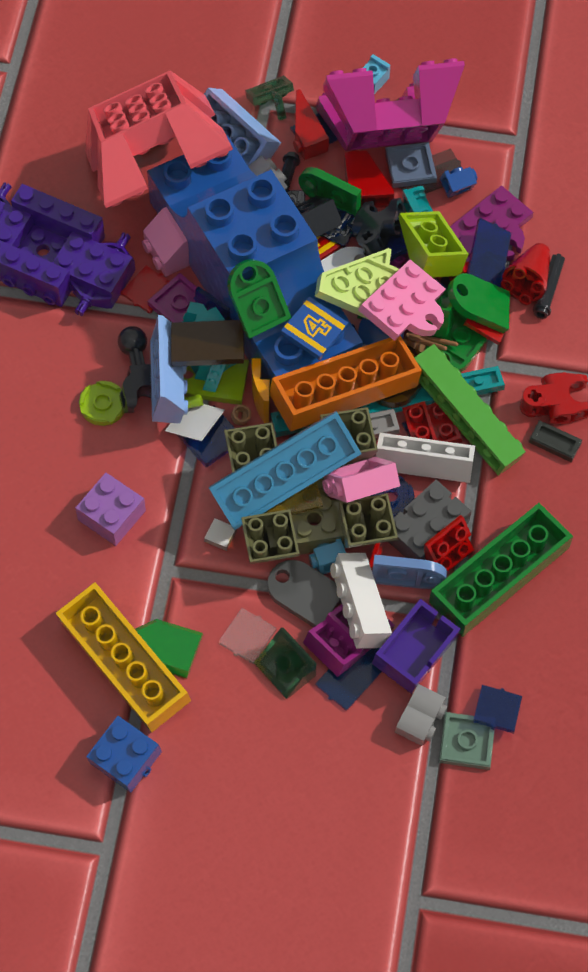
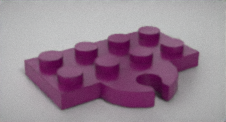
(497, 208)

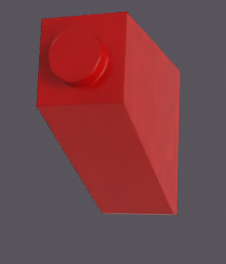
(365, 175)

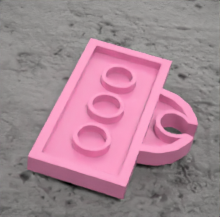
(406, 303)

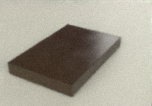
(207, 343)

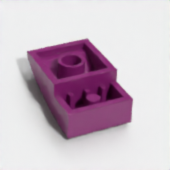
(333, 643)

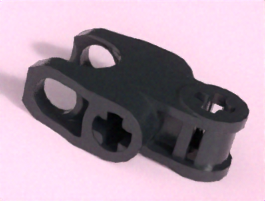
(375, 228)

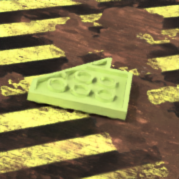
(355, 281)

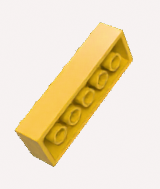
(123, 657)

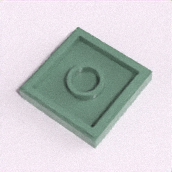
(466, 742)

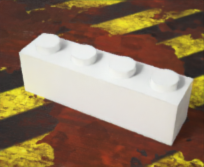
(427, 457)
(360, 600)

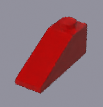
(309, 133)

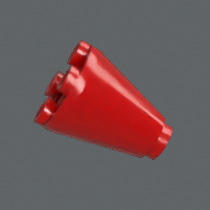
(528, 274)

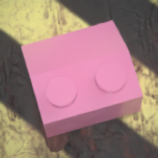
(166, 243)

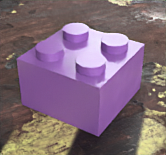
(110, 509)

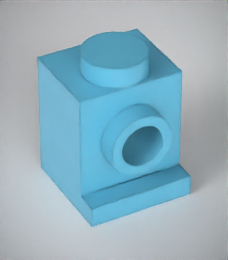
(380, 70)

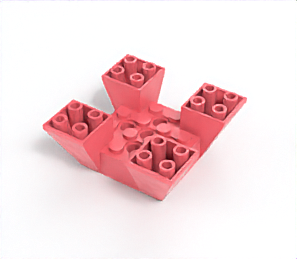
(148, 118)

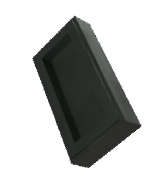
(555, 441)

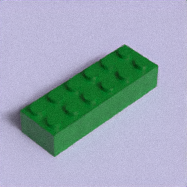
(500, 569)

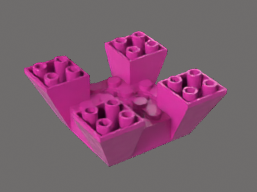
(415, 118)

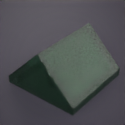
(286, 664)

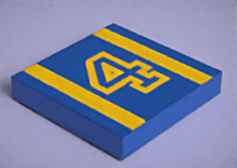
(314, 328)

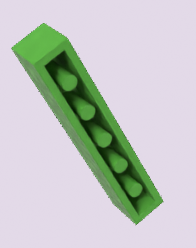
(468, 411)

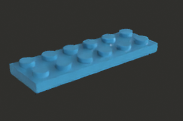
(285, 469)

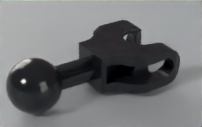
(133, 342)

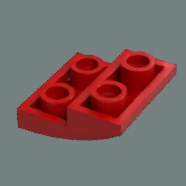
(430, 423)
(450, 544)

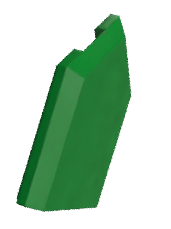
(172, 644)

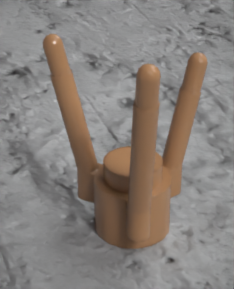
(420, 342)

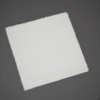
(196, 422)

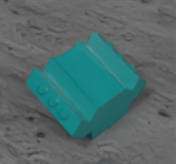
(209, 373)

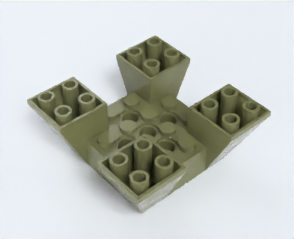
(286, 535)

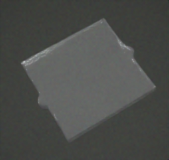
(247, 635)

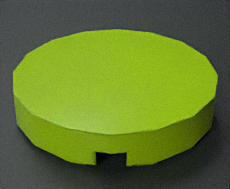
(101, 403)

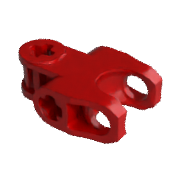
(554, 398)

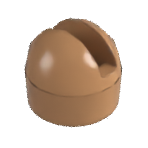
(245, 415)

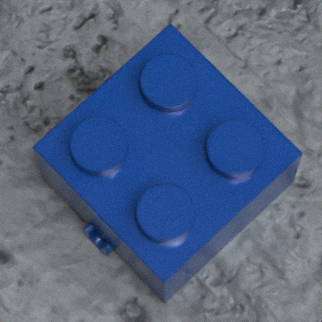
(124, 754)

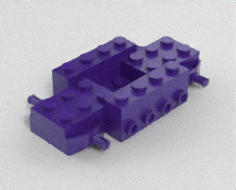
(76, 253)

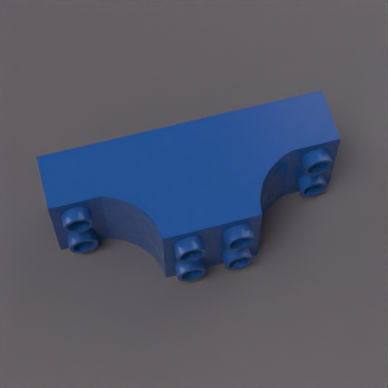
(242, 217)

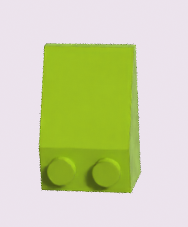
(432, 243)

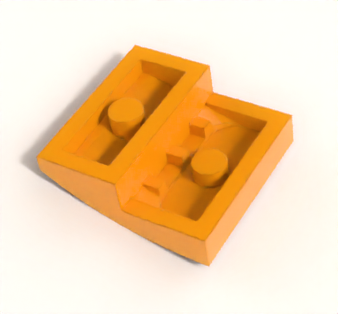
(260, 391)

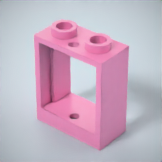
(361, 479)

